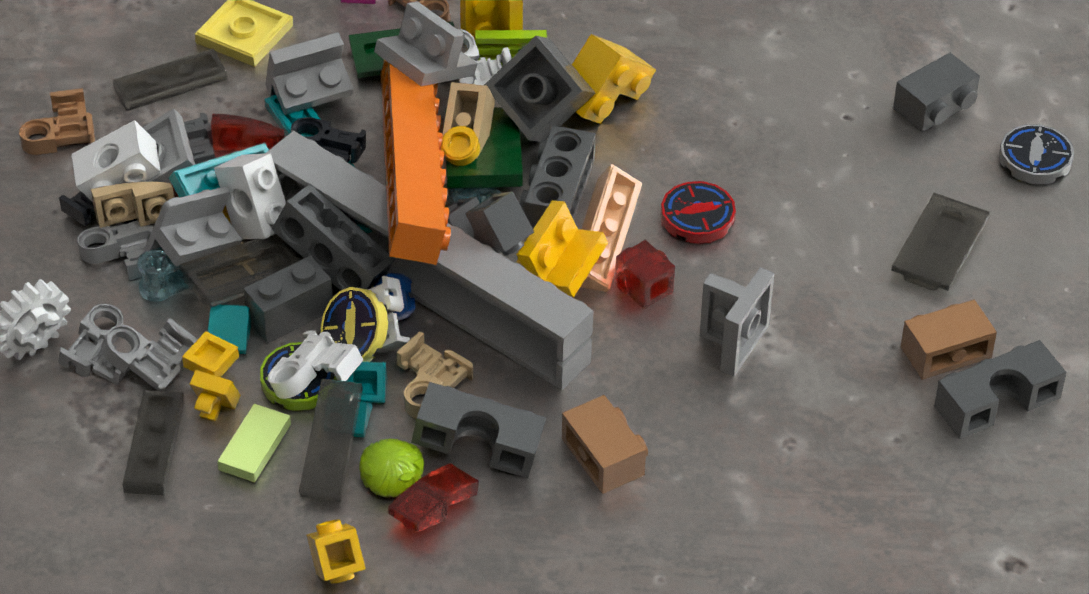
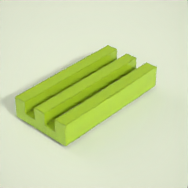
(503, 38)

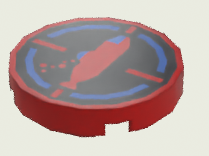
(698, 212)

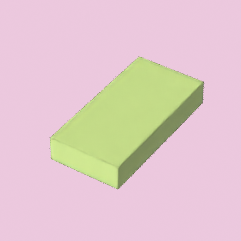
(254, 443)

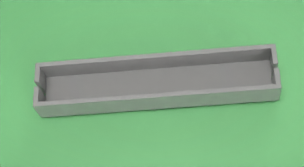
(471, 281)

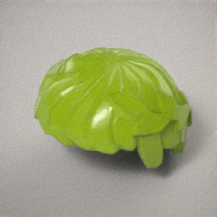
(390, 466)

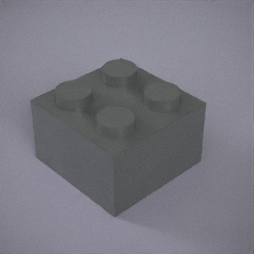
(539, 88)

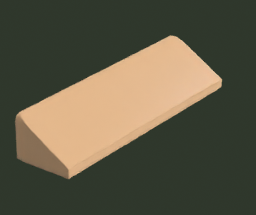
(610, 213)

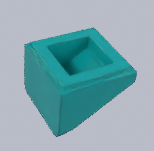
(231, 324)

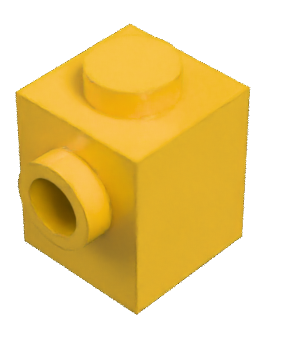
(335, 551)

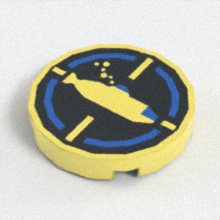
(356, 319)

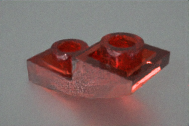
(240, 133)
(428, 498)

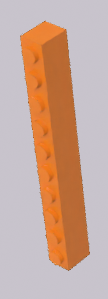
(413, 168)

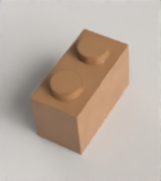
(948, 339)
(604, 443)

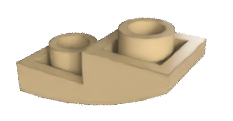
(130, 201)

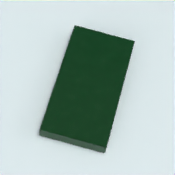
(498, 162)

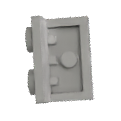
(193, 226)

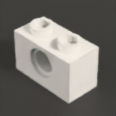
(116, 159)
(254, 194)

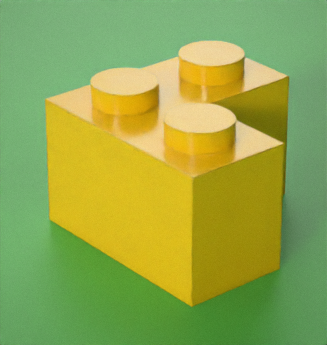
(610, 72)

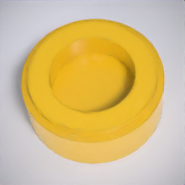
(460, 145)

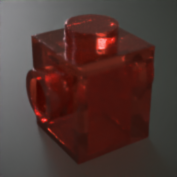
(644, 274)

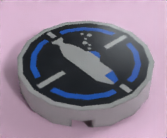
(1036, 153)

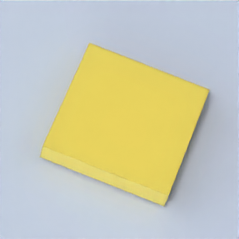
(244, 30)

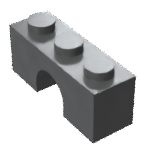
(493, 222)
(1025, 373)
(453, 414)

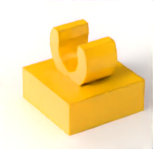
(210, 355)
(212, 394)

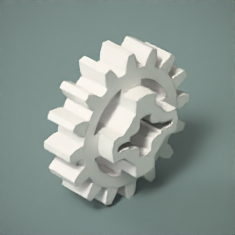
(31, 318)

